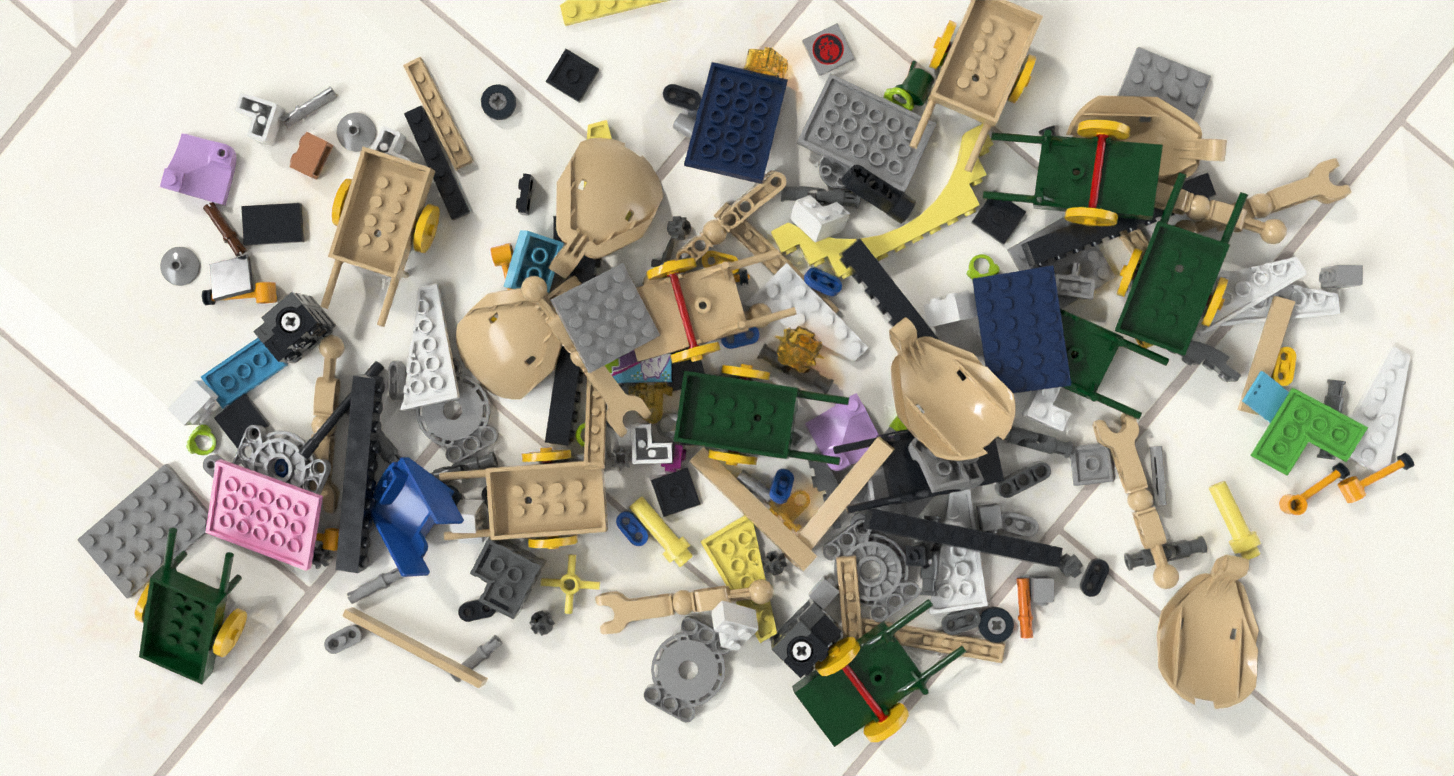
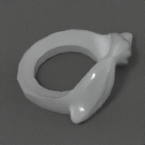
(670, 434)

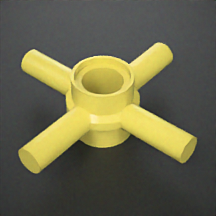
(568, 591)

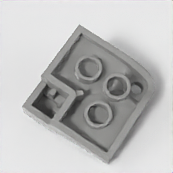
(944, 473)

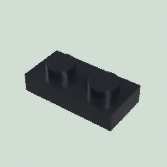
(525, 185)

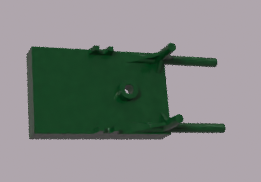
(1095, 352)

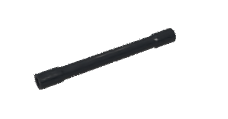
(313, 443)

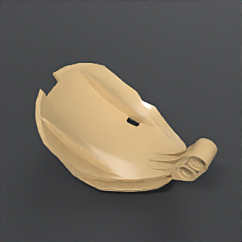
(1168, 126)
(594, 218)
(499, 349)
(958, 413)
(1200, 656)

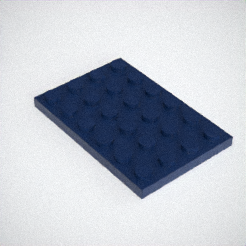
(736, 123)
(1022, 329)

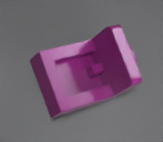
(679, 456)

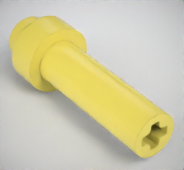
(1243, 540)
(674, 547)

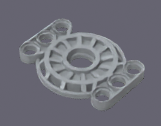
(466, 426)
(268, 450)
(889, 580)
(676, 687)

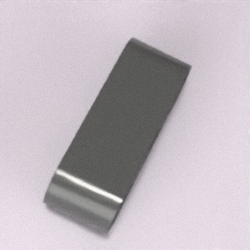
(1032, 479)

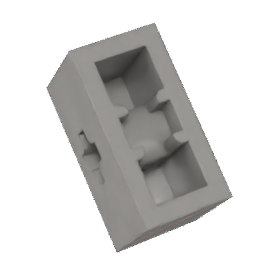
(1341, 276)

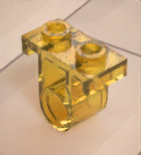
(766, 62)
(652, 397)
(790, 510)

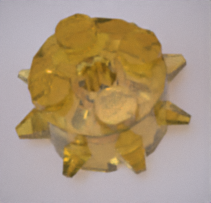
(798, 348)

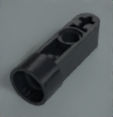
(879, 193)

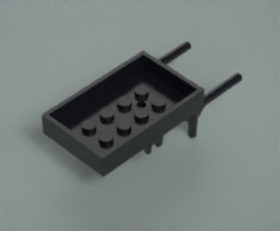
(905, 476)

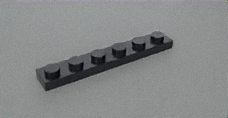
(436, 159)

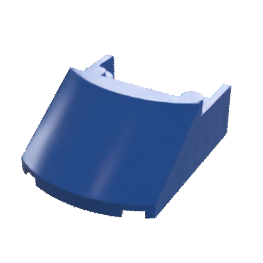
(405, 511)

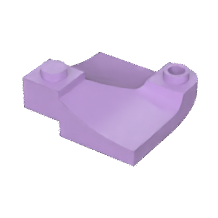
(200, 169)
(841, 426)

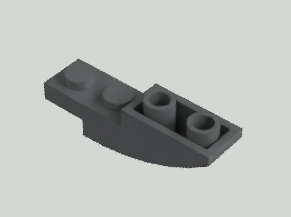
(1212, 360)
(824, 481)

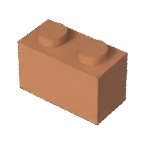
(311, 155)

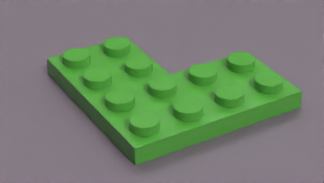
(1304, 421)

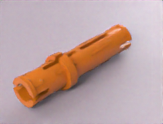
(1024, 602)

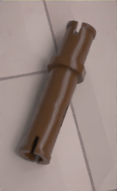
(223, 227)

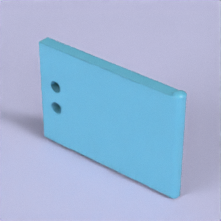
(1265, 396)

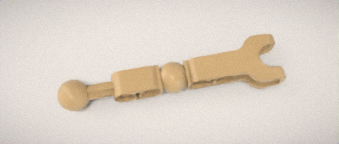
(1314, 187)
(1218, 214)
(715, 231)
(325, 402)
(618, 403)
(1139, 498)
(681, 602)

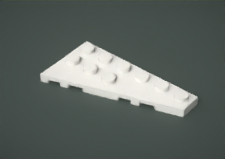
(1250, 287)
(789, 290)
(1307, 304)
(430, 360)
(1380, 411)
(960, 570)

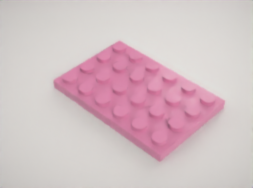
(264, 514)

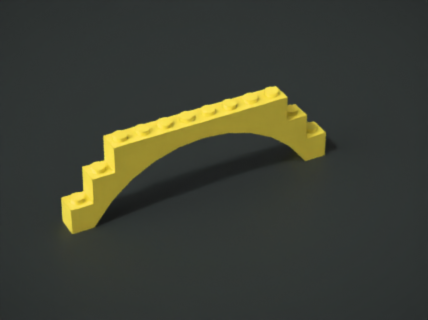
(953, 201)

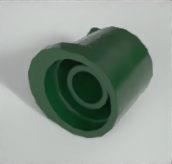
(917, 84)

